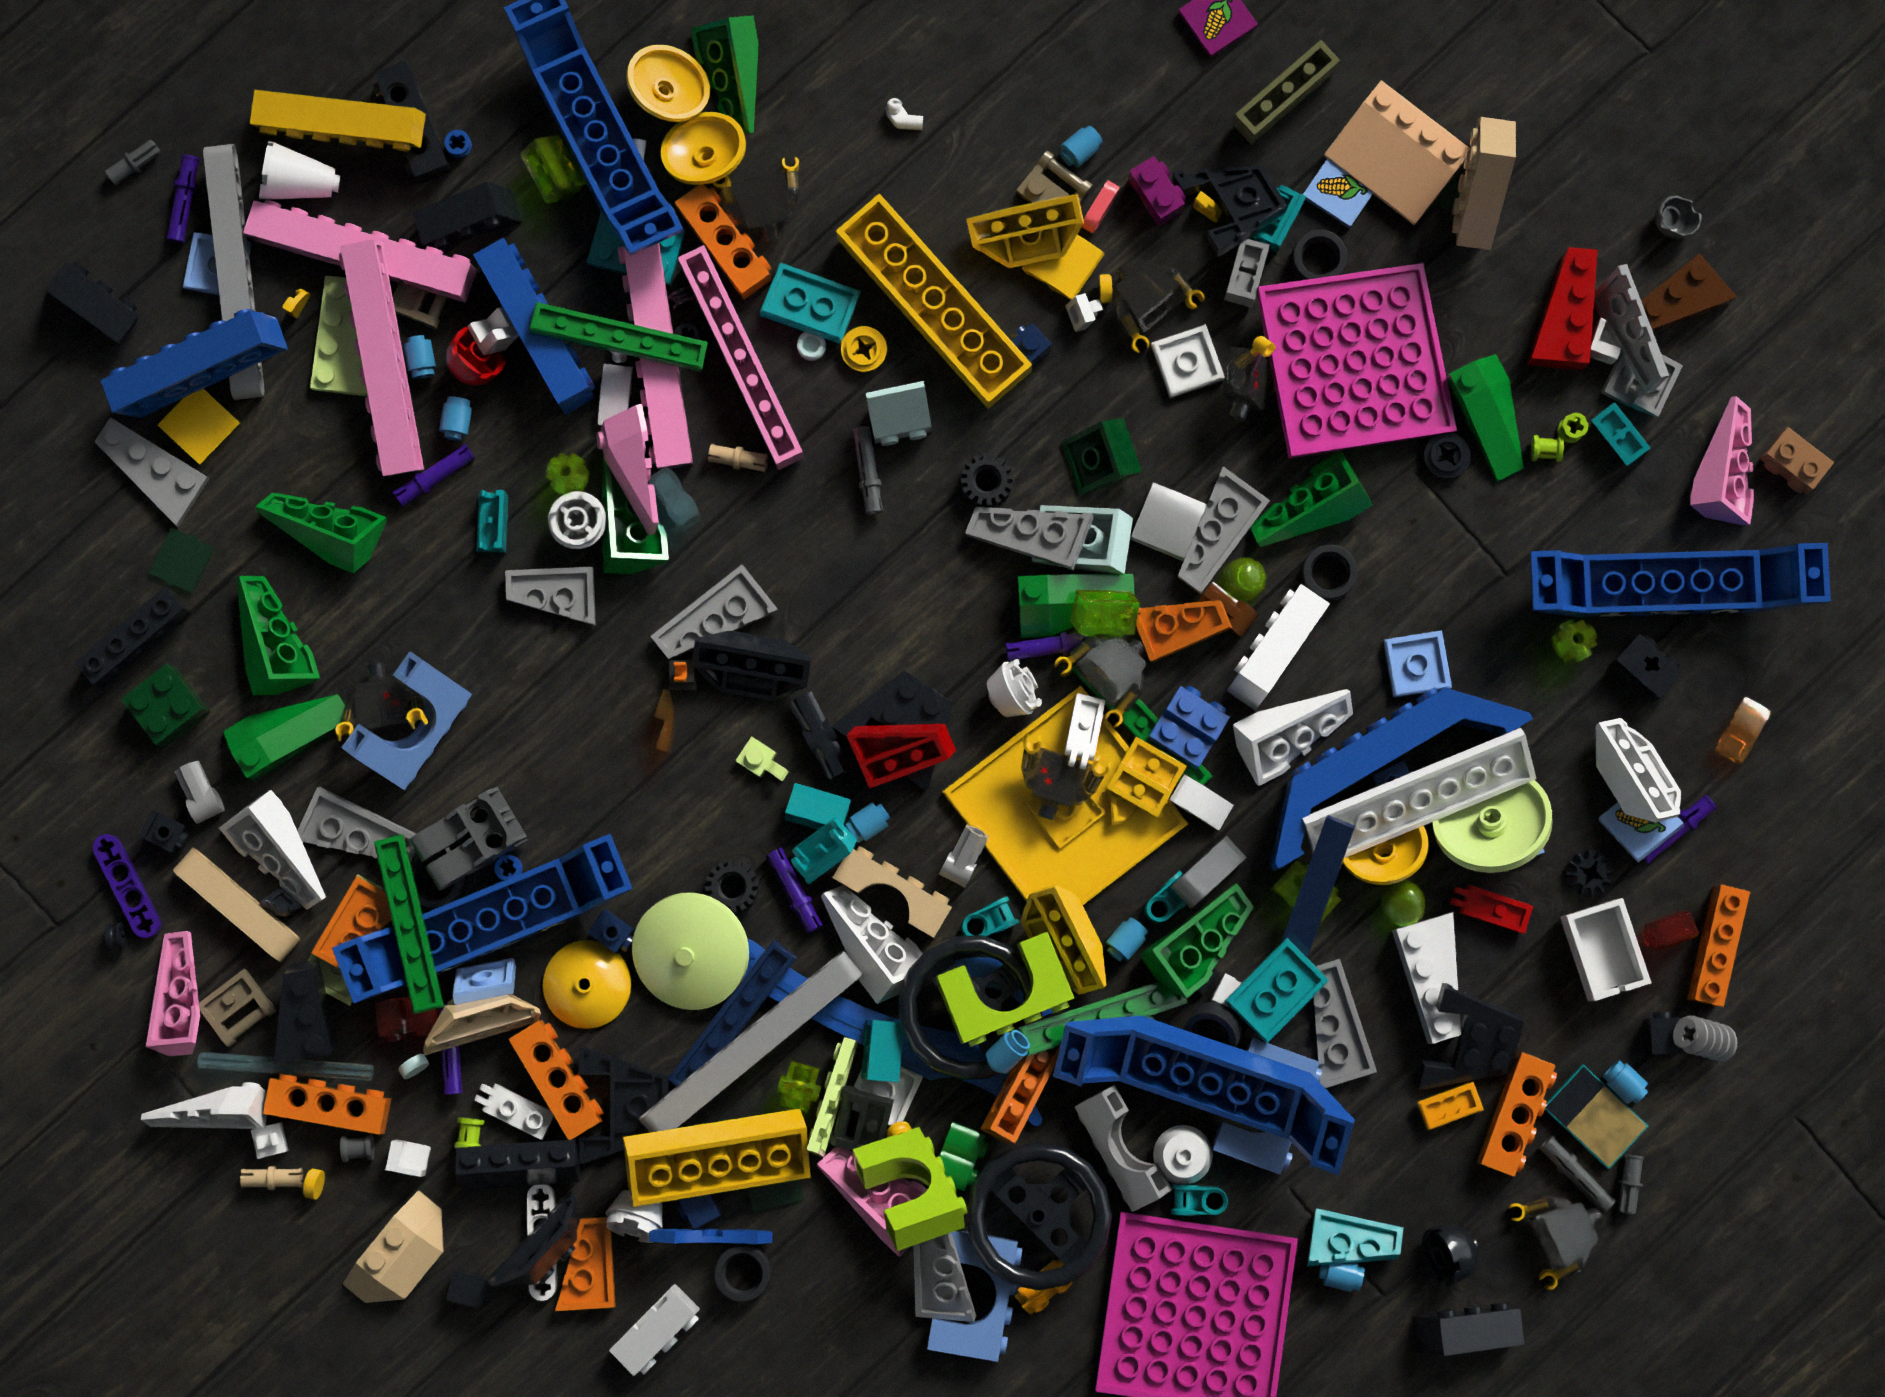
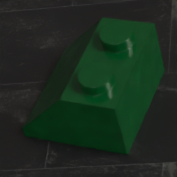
(1101, 456)

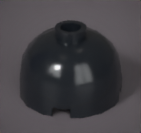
(1451, 1253)

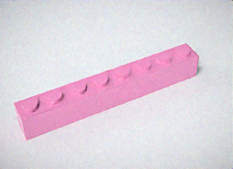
(322, 240)
(381, 357)
(741, 357)
(661, 381)

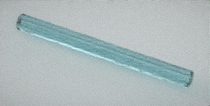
(296, 1067)

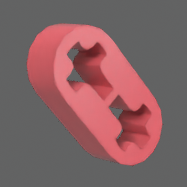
(1100, 206)

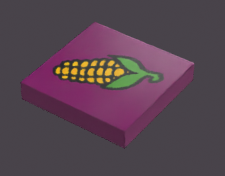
(1217, 22)

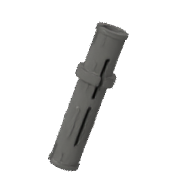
(869, 479)
(1567, 1164)

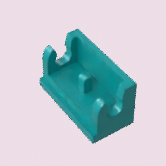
(1277, 230)
(1620, 434)
(492, 521)
(815, 807)
(823, 850)
(882, 1050)

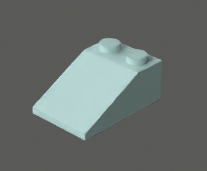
(899, 413)
(1106, 541)

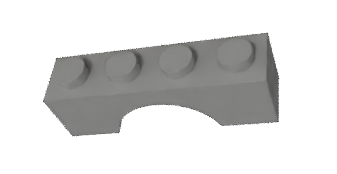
(1137, 1180)

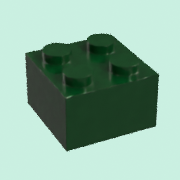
(165, 705)

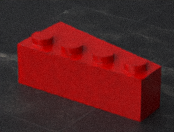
(1568, 316)

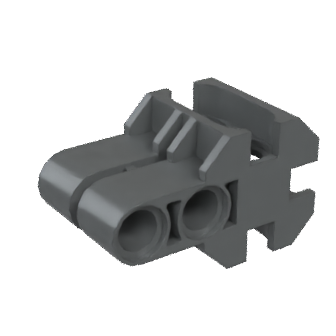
(459, 828)

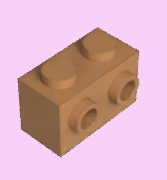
(1796, 461)

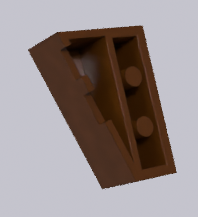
(1687, 295)

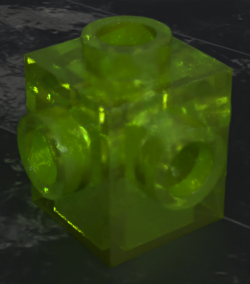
(574, 481)
(1567, 648)
(799, 1087)

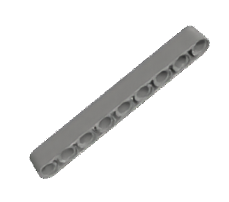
(231, 252)
(752, 1045)

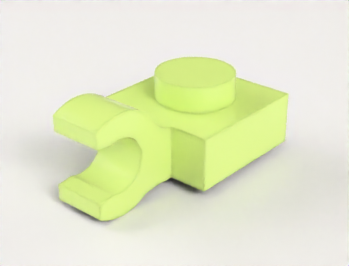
(759, 759)

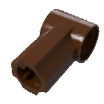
(1239, 613)

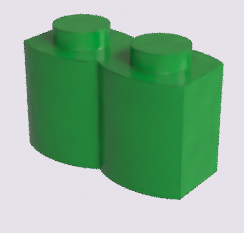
(961, 1152)

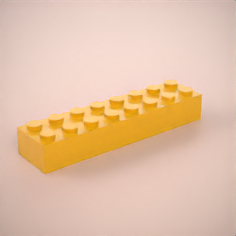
(933, 301)

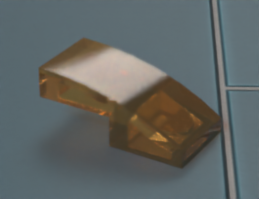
(666, 713)
(1743, 730)

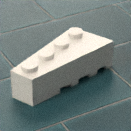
(1277, 647)
(1428, 961)

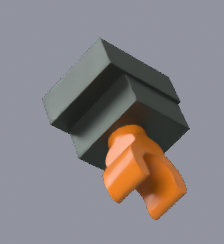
(682, 676)

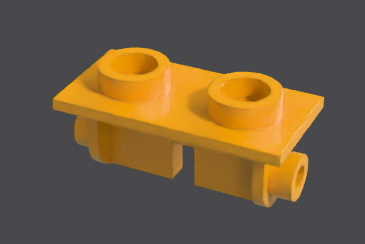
(1038, 1300)

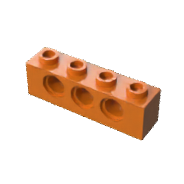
(744, 280)
(1718, 945)
(526, 1045)
(1019, 1095)
(280, 1103)
(1502, 1124)

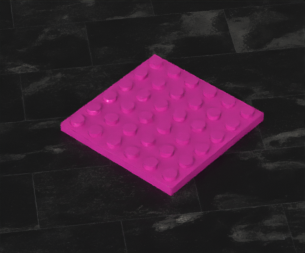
(1356, 360)
(1195, 1310)

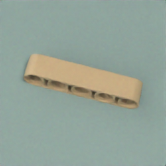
(236, 904)

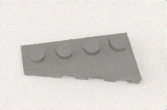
(156, 472)
(1224, 523)
(1037, 534)
(346, 826)
(940, 1282)

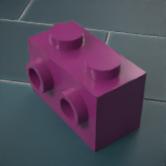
(1156, 190)

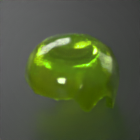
(1243, 579)
(1403, 903)

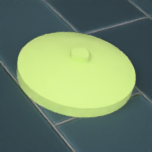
(1498, 831)
(690, 951)

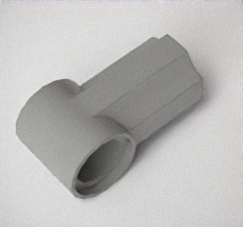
(201, 797)
(961, 862)

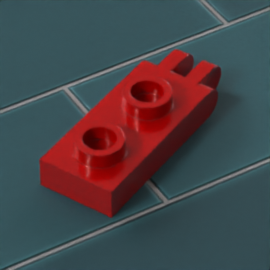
(1493, 908)

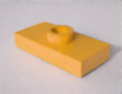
(1450, 1105)

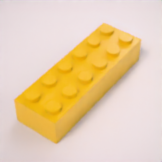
(716, 1157)

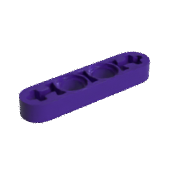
(123, 888)

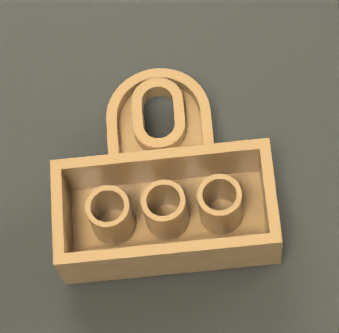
(1484, 182)

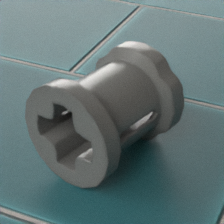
(357, 1147)

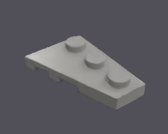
(555, 590)

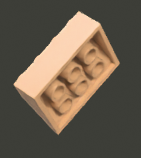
(1398, 152)

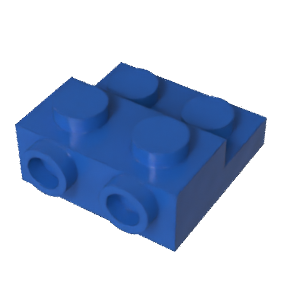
(1189, 726)

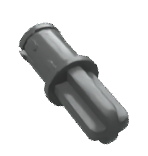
(132, 162)
(1630, 1183)

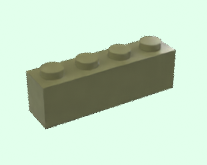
(1286, 92)

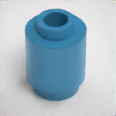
(1080, 146)
(419, 357)
(455, 418)
(868, 822)
(1126, 939)
(1007, 1051)
(1625, 1082)
(1342, 1276)

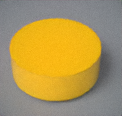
(1105, 288)
(313, 1183)

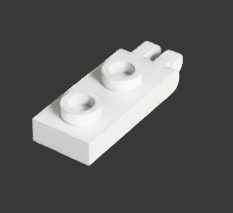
(1084, 729)
(516, 1110)

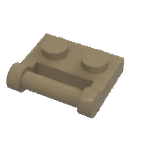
(1038, 187)
(410, 300)
(229, 1000)

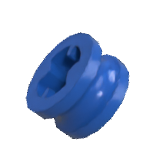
(457, 152)
(500, 871)

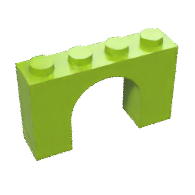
(1047, 990)
(912, 1157)

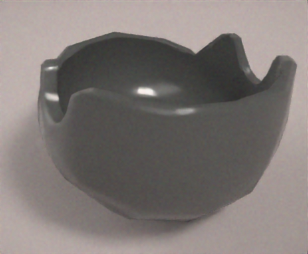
(1677, 217)

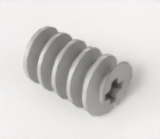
(1705, 1038)

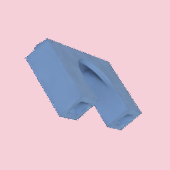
(403, 758)
(1264, 1148)
(985, 1336)

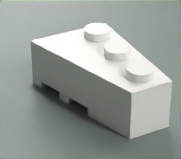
(655, 1331)

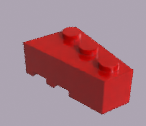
(898, 750)

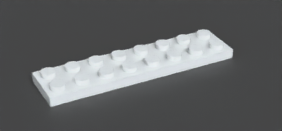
(1430, 792)

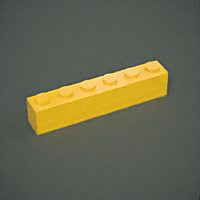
(337, 119)

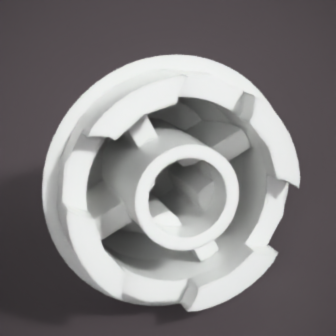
(577, 520)
(1013, 690)
(1183, 1154)
(633, 1220)

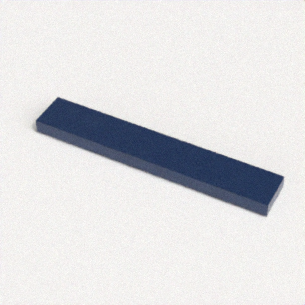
(1318, 883)
(736, 1010)

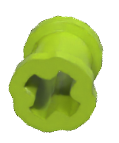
(1580, 425)
(1547, 448)
(469, 1132)

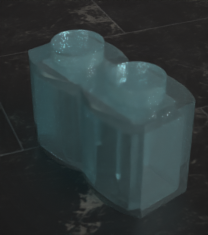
(678, 503)

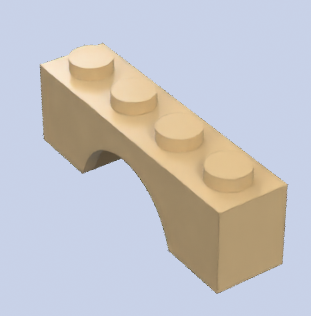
(926, 910)

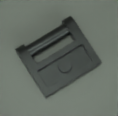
(871, 1122)

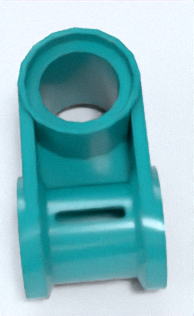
(1168, 898)
(991, 918)
(1196, 1200)

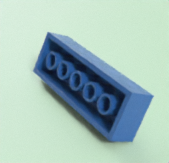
(517, 295)
(194, 363)

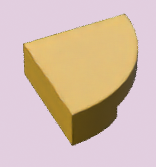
(1207, 207)
(295, 305)
(1120, 809)

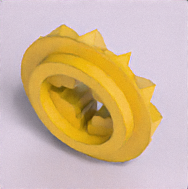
(868, 336)

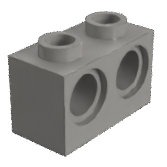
(1246, 272)

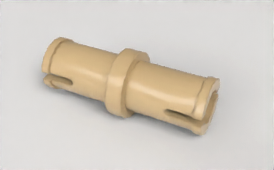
(738, 458)
(271, 1178)

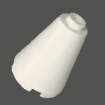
(295, 175)

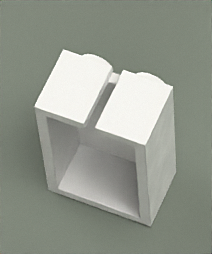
(1605, 950)

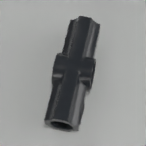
(820, 736)

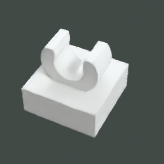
(1082, 311)
(269, 1140)

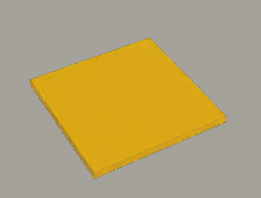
(1080, 845)

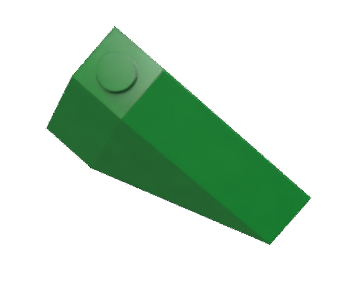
(1049, 599)

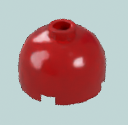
(469, 363)

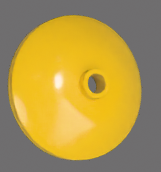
(670, 72)
(703, 148)
(1405, 858)
(607, 990)

